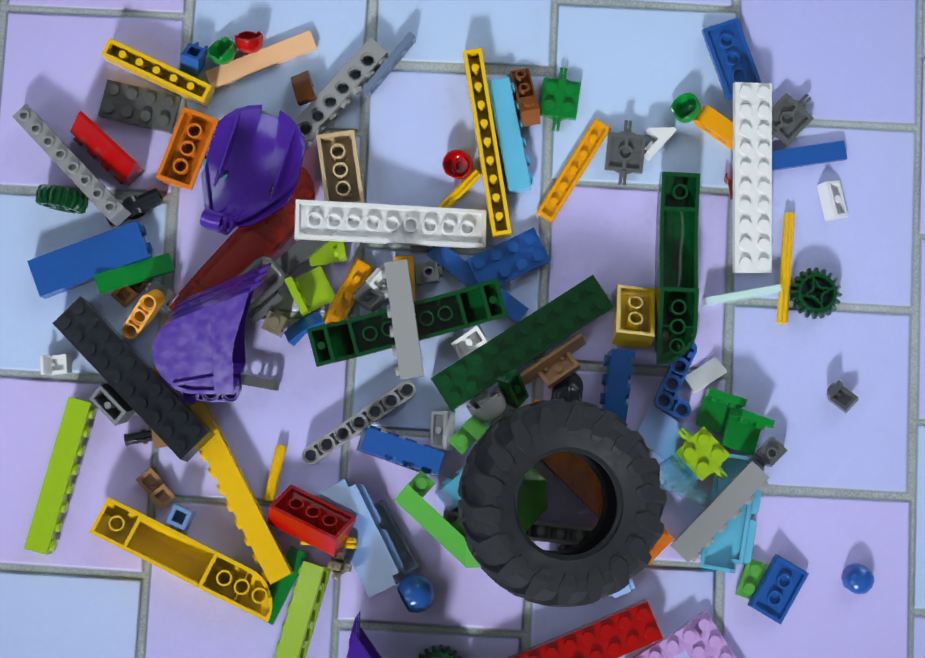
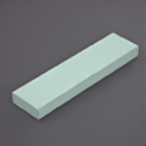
(741, 295)

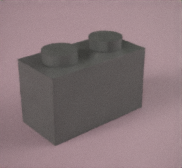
(112, 404)

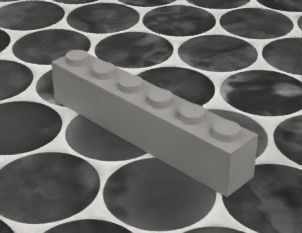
(403, 317)
(719, 511)

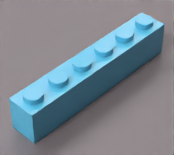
(508, 136)

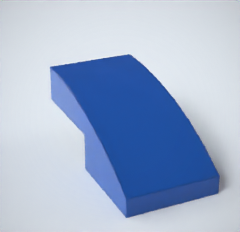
(299, 328)

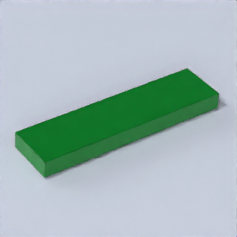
(134, 273)
(282, 588)

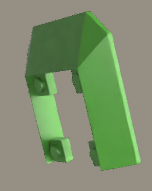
(530, 501)

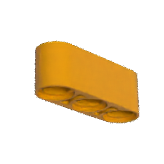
(716, 125)
(136, 317)

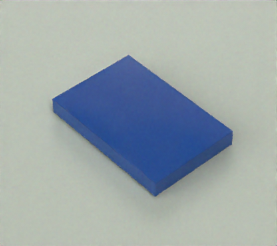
(778, 589)

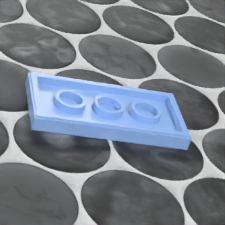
(661, 434)

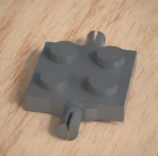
(789, 118)
(625, 152)

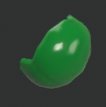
(222, 51)
(686, 107)

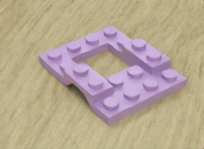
(697, 638)

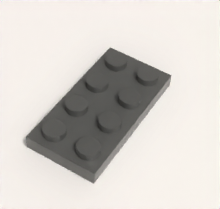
(139, 106)

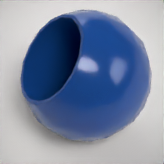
(416, 592)

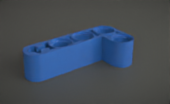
(671, 394)

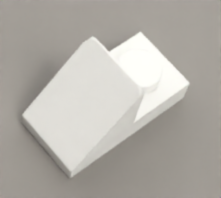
(660, 137)
(470, 341)

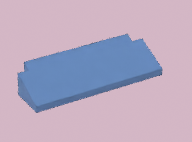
(375, 553)

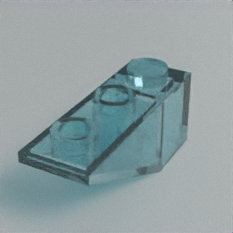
(679, 481)

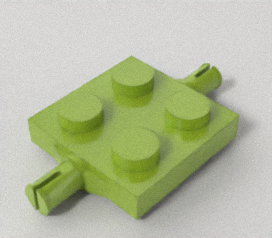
(702, 453)

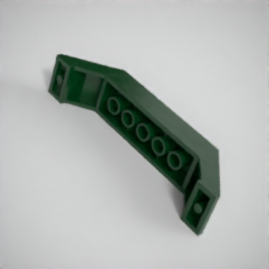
(434, 317)

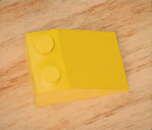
(634, 316)

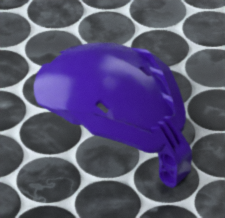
(257, 154)

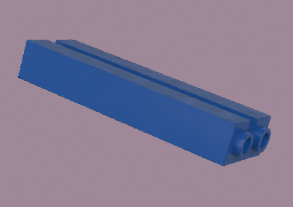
(79, 262)

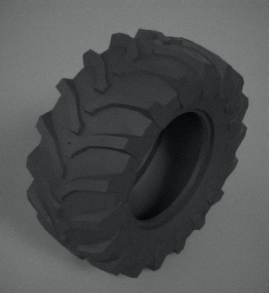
(628, 516)

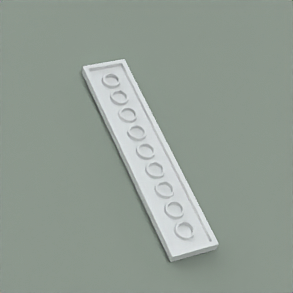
(752, 177)
(389, 224)

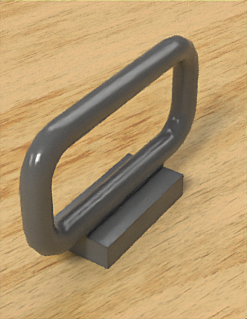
(269, 297)

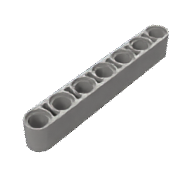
(333, 435)

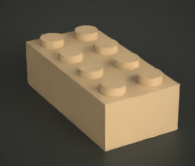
(340, 167)

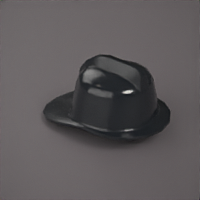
(569, 388)

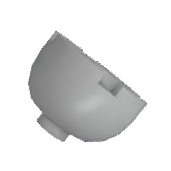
(488, 406)

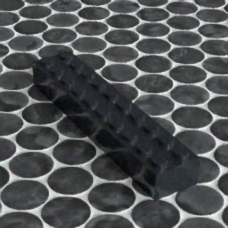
(134, 379)

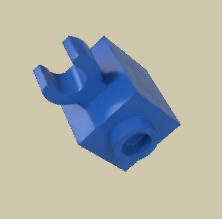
(193, 59)

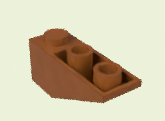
(526, 97)

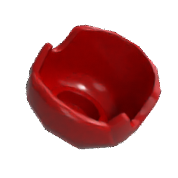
(249, 41)
(457, 164)

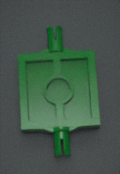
(559, 99)

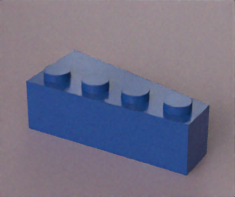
(616, 381)
(400, 451)

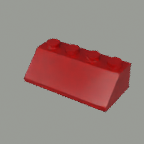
(104, 148)
(311, 519)

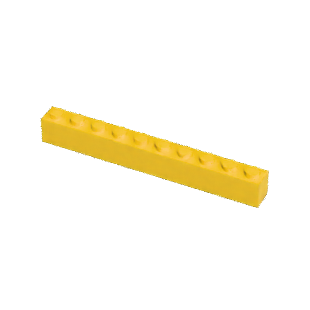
(487, 144)
(242, 501)

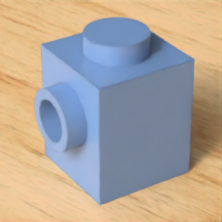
(180, 517)

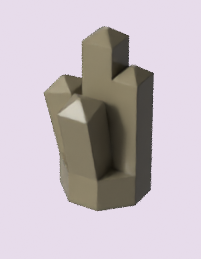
(339, 565)

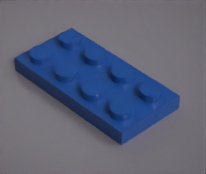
(730, 55)
(509, 259)

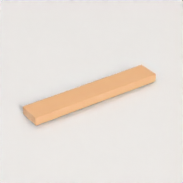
(261, 60)

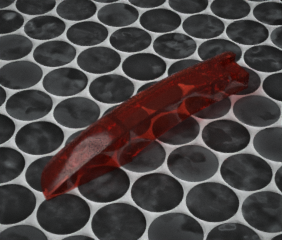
(249, 244)

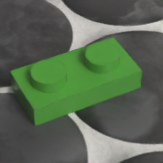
(750, 578)

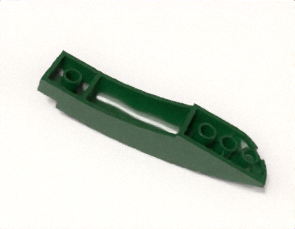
(676, 265)

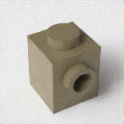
(275, 323)

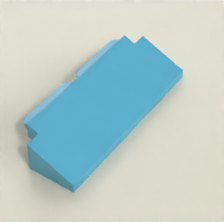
(737, 540)

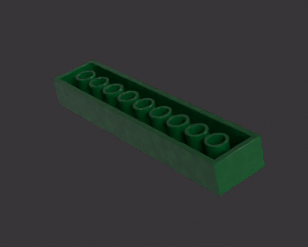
(522, 342)

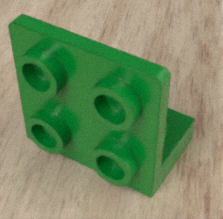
(716, 408)
(743, 430)

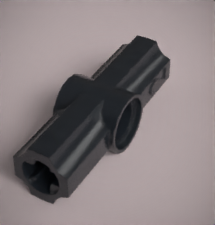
(140, 204)

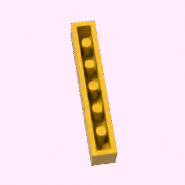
(158, 72)

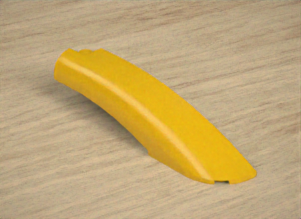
(183, 558)

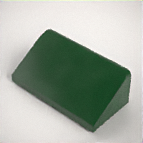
(513, 388)

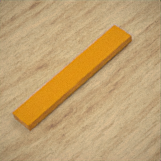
(573, 170)

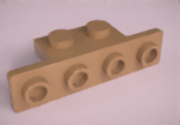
(556, 365)

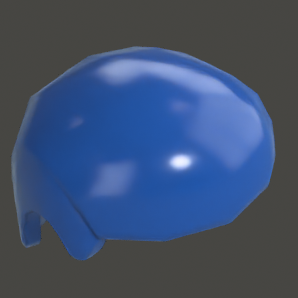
(857, 578)

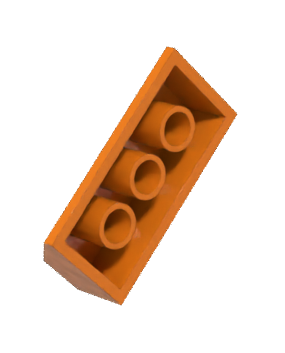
(187, 149)

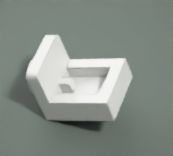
(376, 282)
(56, 364)

